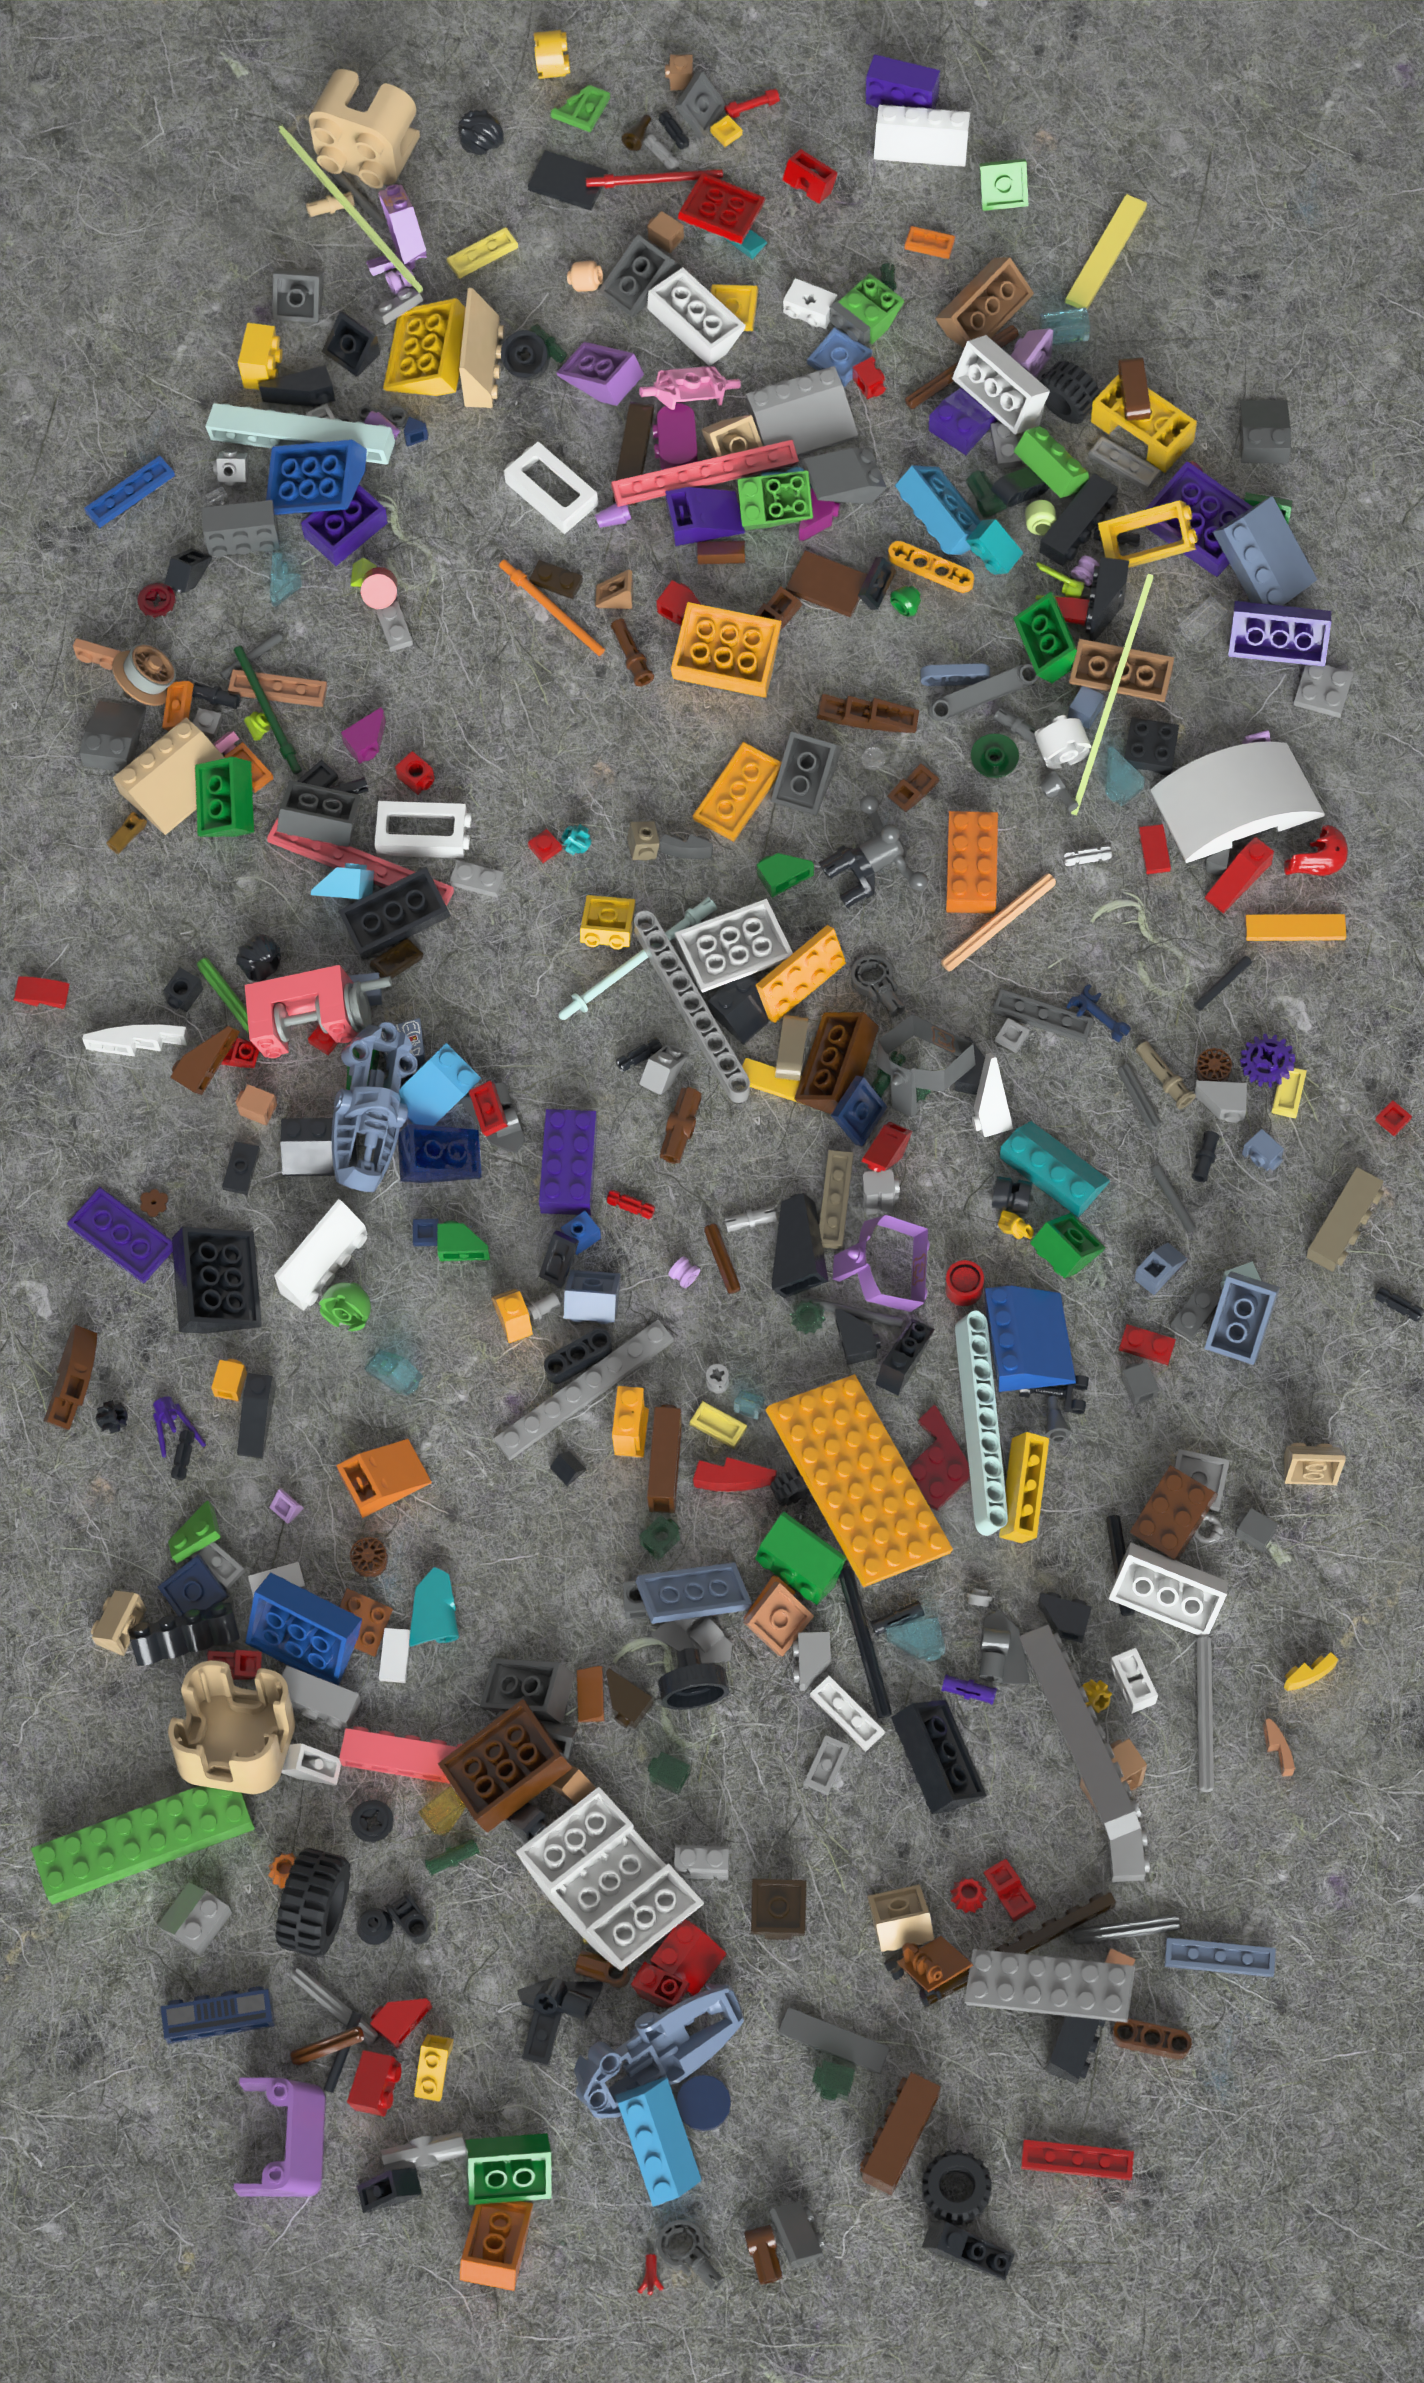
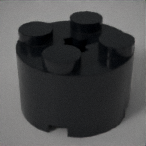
(518, 344)

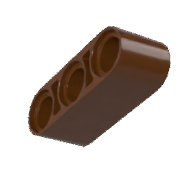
(1134, 389)
(1164, 2034)

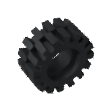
(789, 1487)

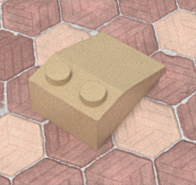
(1313, 1464)

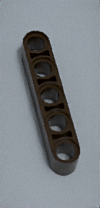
(635, 441)

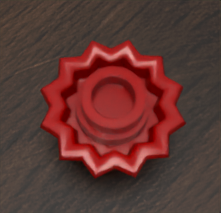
(968, 1894)

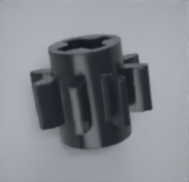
(111, 1416)

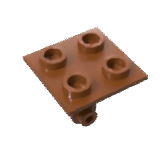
(374, 1619)
(933, 1962)

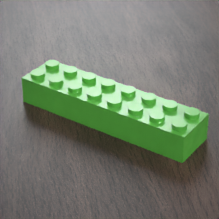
(140, 1840)

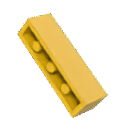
(1024, 1486)

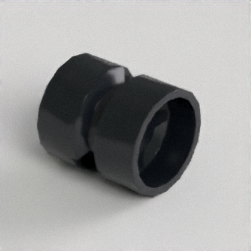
(1012, 1194)

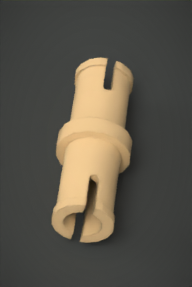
(326, 205)

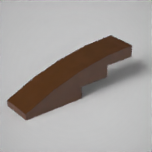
(868, 715)

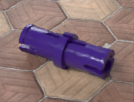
(969, 1689)

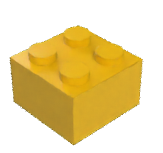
(259, 355)

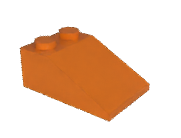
(496, 2244)

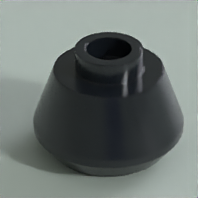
(379, 1931)

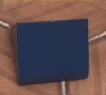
(415, 432)

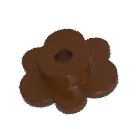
(153, 1197)

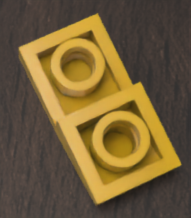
(1305, 1675)

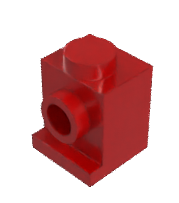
(869, 378)

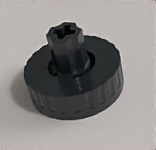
(692, 1683)

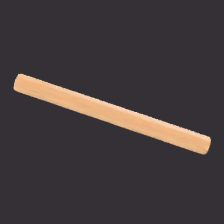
(998, 922)

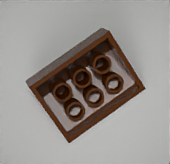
(504, 1766)

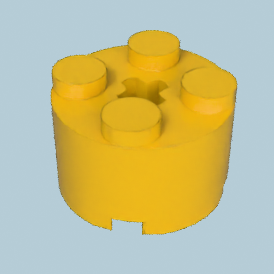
(550, 54)

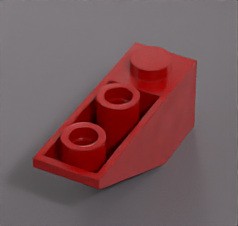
(887, 1147)

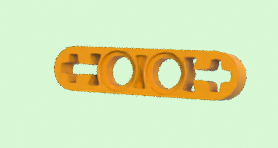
(933, 563)

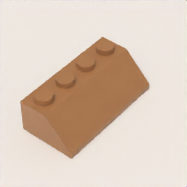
(985, 302)
(1144, 674)

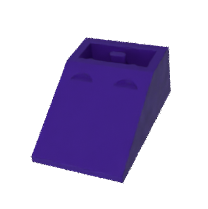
(702, 514)

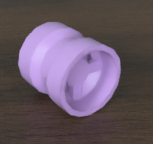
(397, 281)

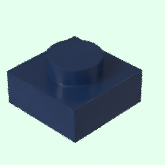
(425, 1232)

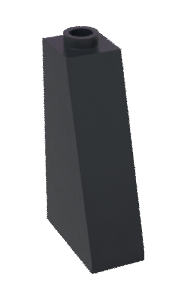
(799, 1248)

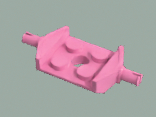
(675, 385)

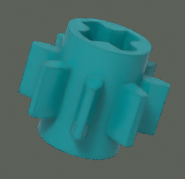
(576, 839)

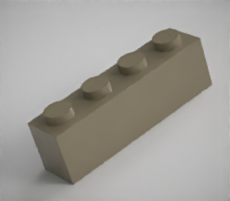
(1345, 1219)

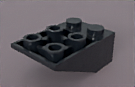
(1106, 594)

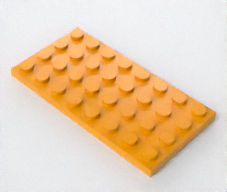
(859, 1480)

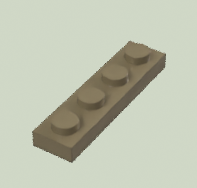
(835, 1198)

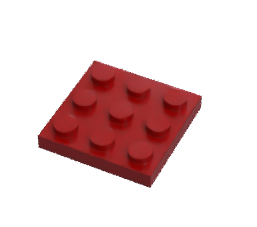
(721, 208)

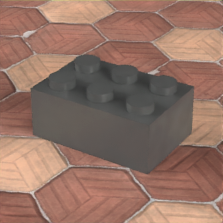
(240, 528)
(318, 813)

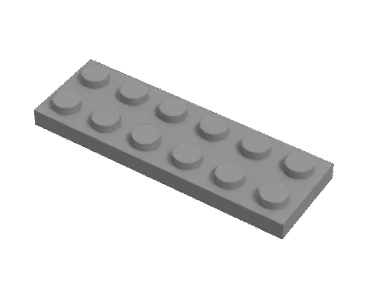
(1050, 1985)

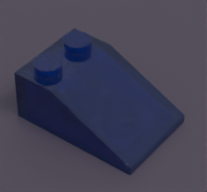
(438, 1154)

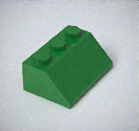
(1046, 638)
(224, 798)
(800, 1558)
(508, 2168)

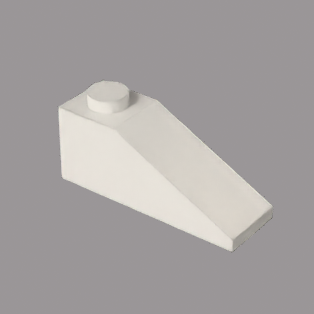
(991, 1104)

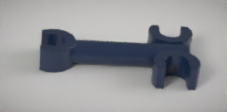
(1088, 1001)

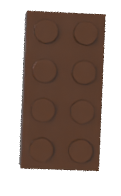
(900, 2135)

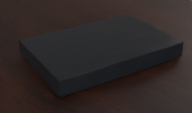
(566, 180)

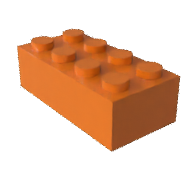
(972, 862)

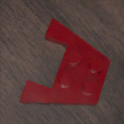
(942, 1466)

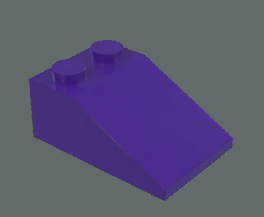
(960, 421)

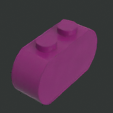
(676, 436)

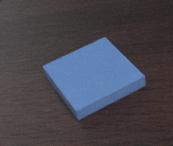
(840, 352)

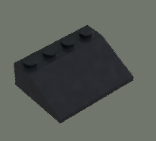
(215, 1280)

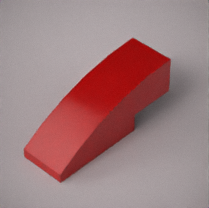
(733, 1476)

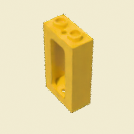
(1111, 528)

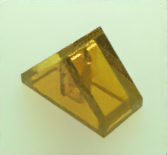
(443, 1812)

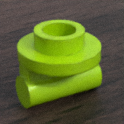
(257, 725)

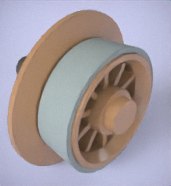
(144, 674)

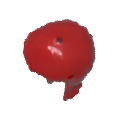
(1328, 859)

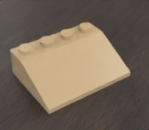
(480, 352)
(163, 776)

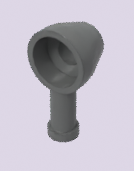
(1053, 786)

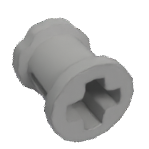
(722, 1373)

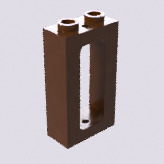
(665, 1459)

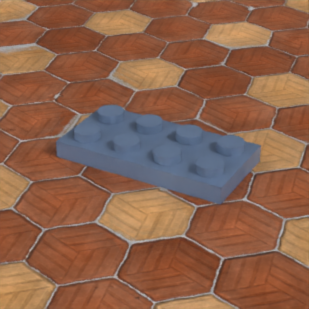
(693, 1592)

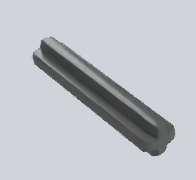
(1139, 1097)

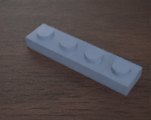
(1220, 1957)

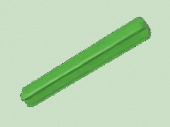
(224, 991)

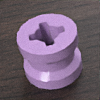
(1085, 570)
(684, 1272)

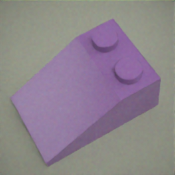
(602, 372)

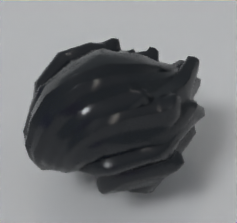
(479, 132)
(259, 957)

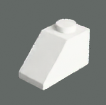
(311, 1764)

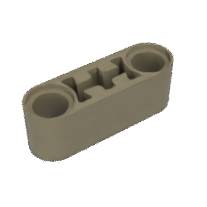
(791, 1047)

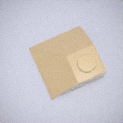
(732, 436)

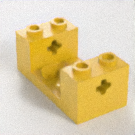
(1166, 432)

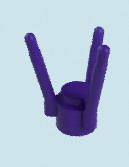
(167, 1412)

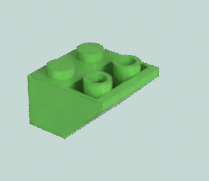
(873, 305)

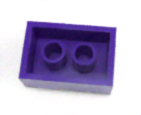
(901, 84)
(343, 531)

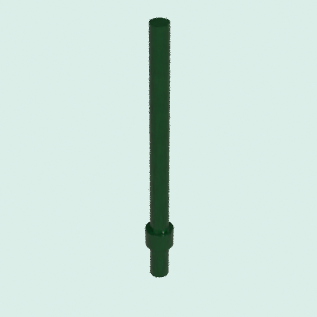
(286, 748)

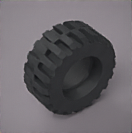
(312, 1902)

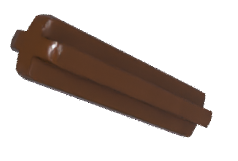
(722, 1258)
(327, 2046)

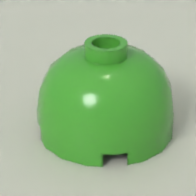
(346, 1304)

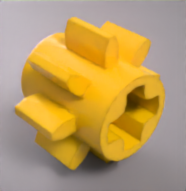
(1097, 1695)

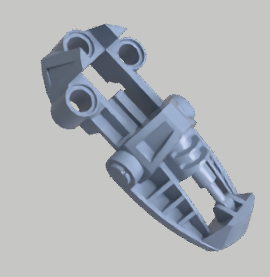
(371, 1107)
(658, 2049)

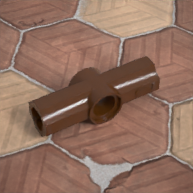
(680, 1125)

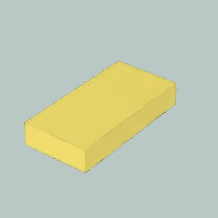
(1289, 1094)
(718, 1424)

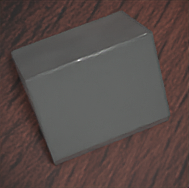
(1217, 863)

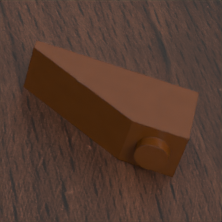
(200, 1064)

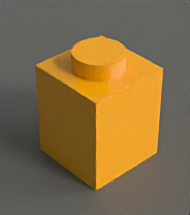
(229, 1379)

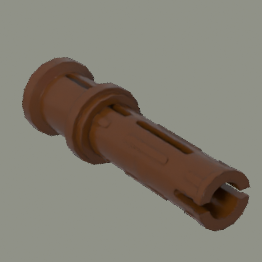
(635, 660)

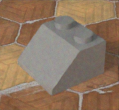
(195, 1918)

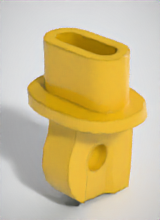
(1015, 1225)

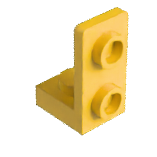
(432, 2067)

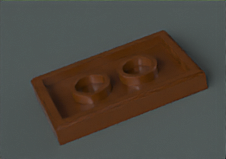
(826, 583)

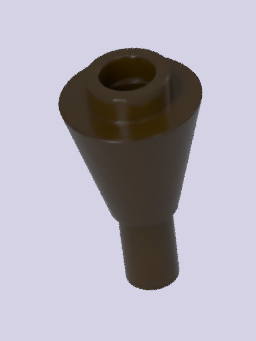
(635, 136)

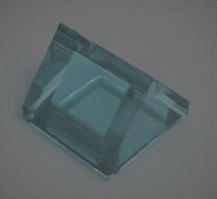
(749, 1404)

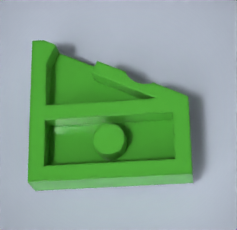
(583, 109)
(195, 1534)

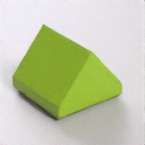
(359, 570)

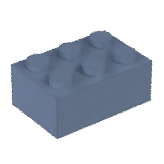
(1242, 1317)

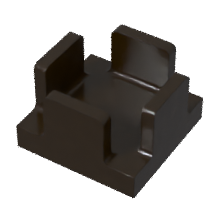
(778, 1908)

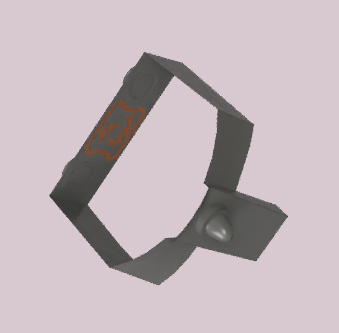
(906, 1081)

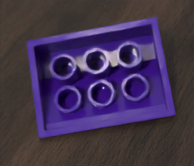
(1210, 508)

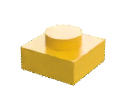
(726, 131)

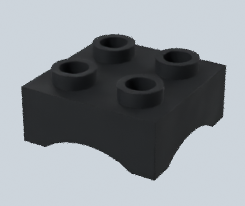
(1151, 745)

